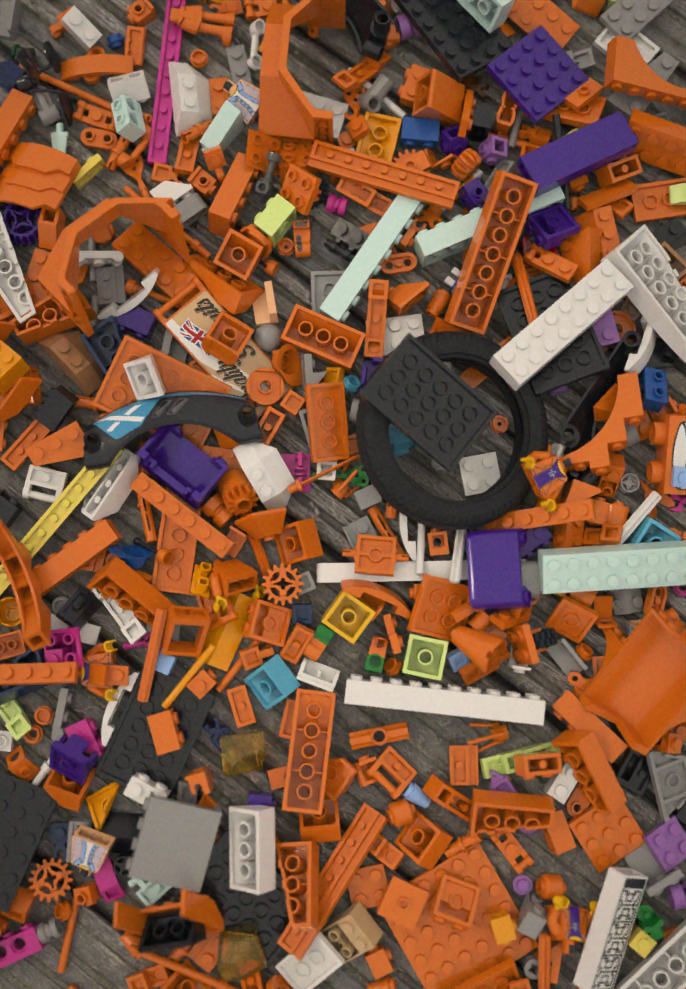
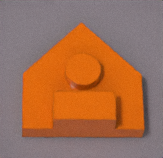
(339, 777)

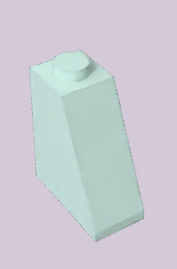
(223, 128)

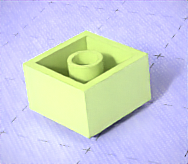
(276, 219)
(425, 656)

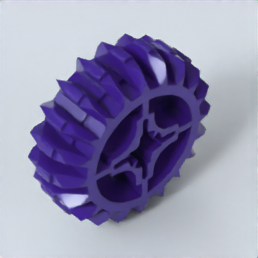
(16, 233)

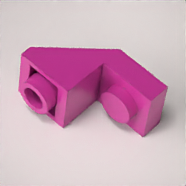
(108, 883)

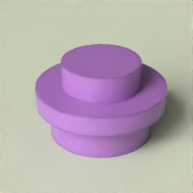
(522, 884)

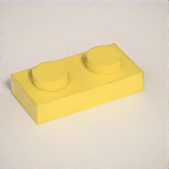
(92, 167)

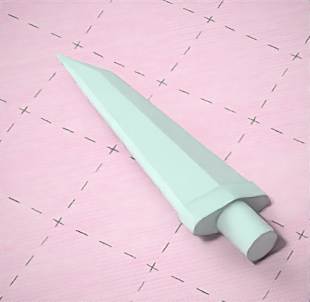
(60, 138)

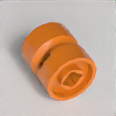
(217, 509)

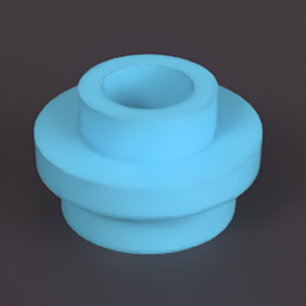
(351, 383)

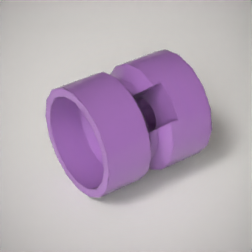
(405, 28)
(676, 895)

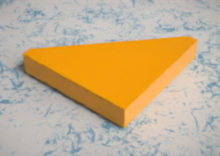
(101, 802)

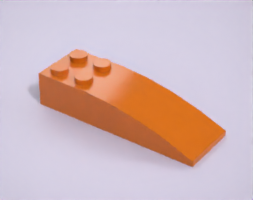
(308, 752)

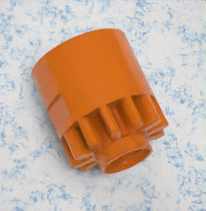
(237, 492)

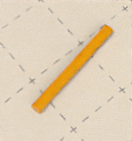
(188, 676)

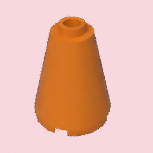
(479, 647)

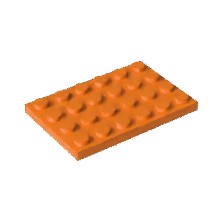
(176, 377)

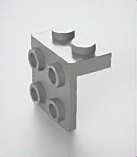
(645, 863)

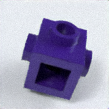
(451, 142)
(473, 194)

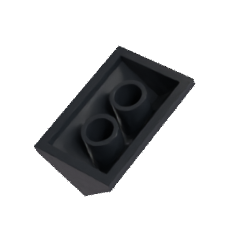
(123, 827)
(170, 931)

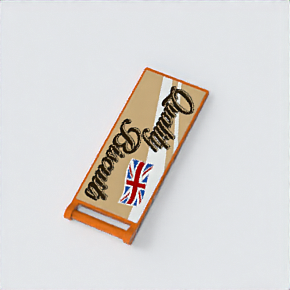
(189, 328)

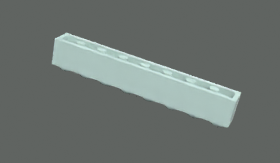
(369, 258)

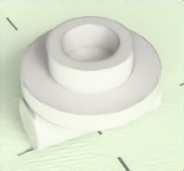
(557, 449)

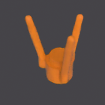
(341, 488)
(497, 734)

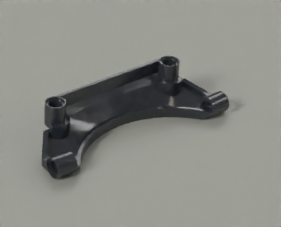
(581, 420)

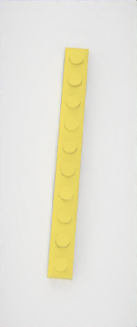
(58, 513)

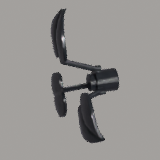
(31, 79)

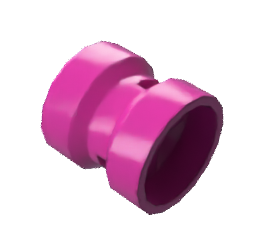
(336, 204)

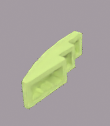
(504, 761)

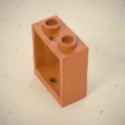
(178, 615)

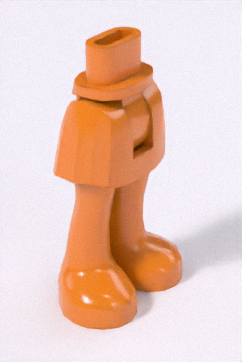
(191, 17)

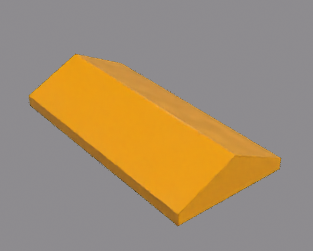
(382, 138)
(227, 636)

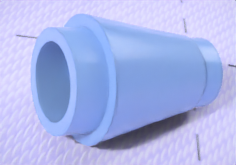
(415, 795)

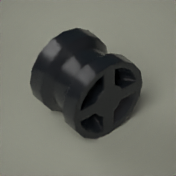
(119, 865)

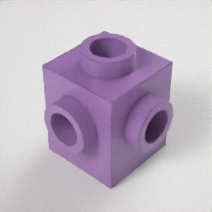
(493, 150)

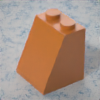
(438, 98)

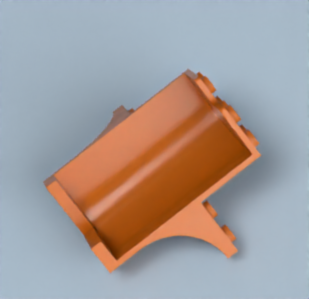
(642, 680)

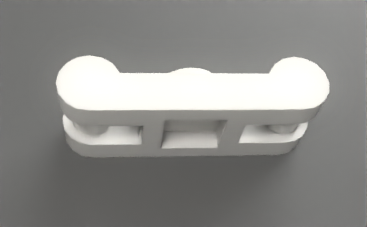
(99, 258)

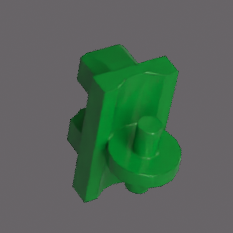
(649, 921)

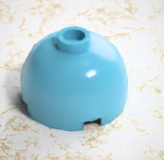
(399, 442)

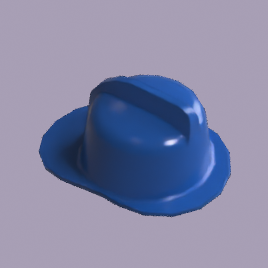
(133, 555)

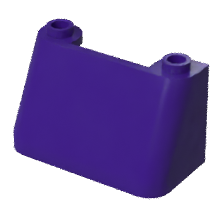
(181, 465)
(496, 569)

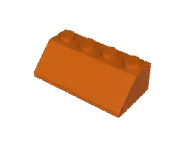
(604, 219)
(323, 338)

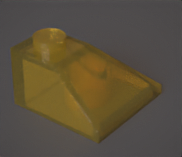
(242, 752)
(239, 956)

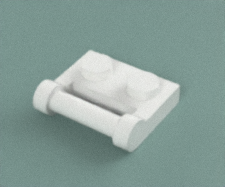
(44, 478)

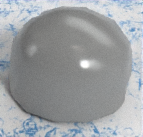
(268, 337)

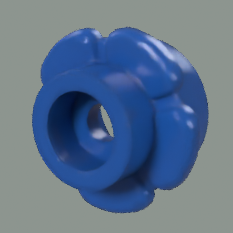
(115, 41)

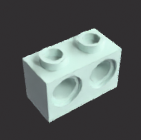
(128, 117)

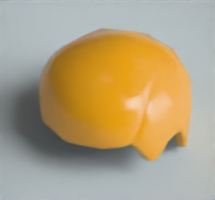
(9, 612)

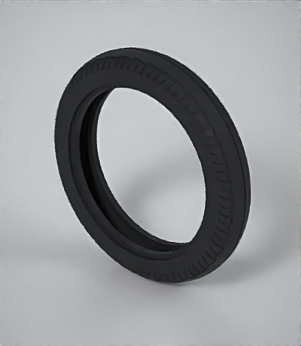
(437, 512)

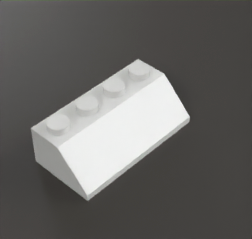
(252, 848)

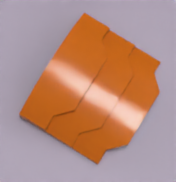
(37, 176)

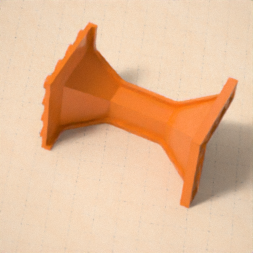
(282, 104)
(61, 268)

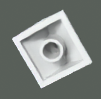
(144, 377)

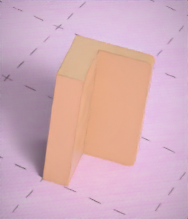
(265, 306)

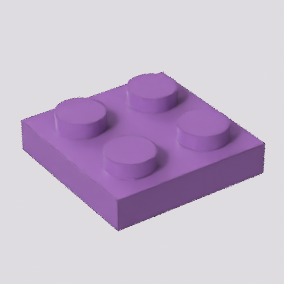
(667, 843)

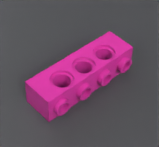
(17, 951)

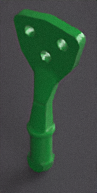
(356, 481)

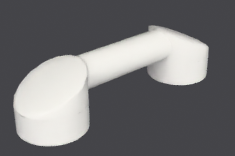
(256, 29)

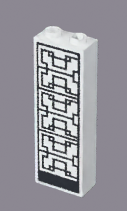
(610, 928)

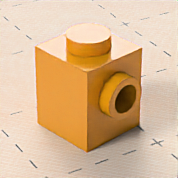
(502, 927)

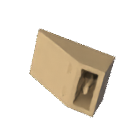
(352, 932)

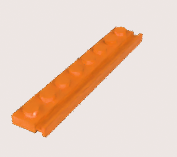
(383, 174)
(337, 875)

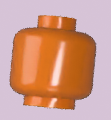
(400, 812)
(549, 886)

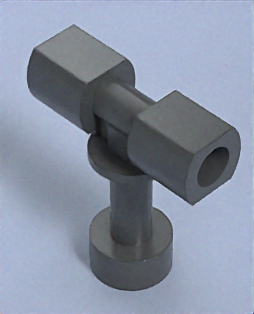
(264, 186)

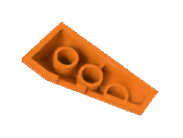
(229, 290)

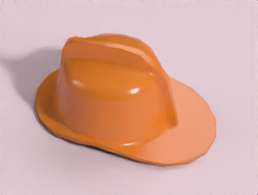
(288, 364)

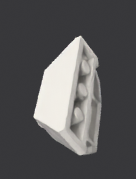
(189, 96)
(266, 473)
(112, 488)

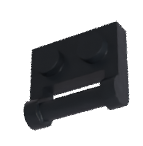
(638, 776)

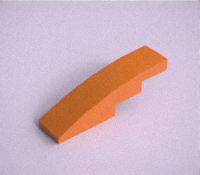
(364, 196)

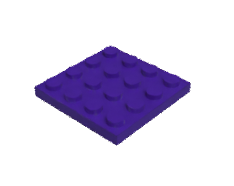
(537, 74)

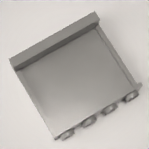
(173, 843)

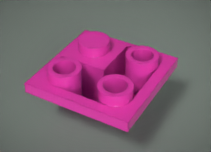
(64, 646)

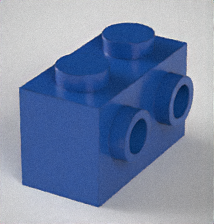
(653, 389)

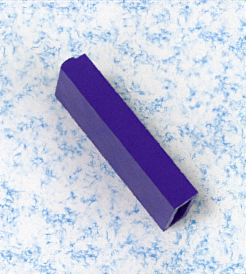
(578, 153)

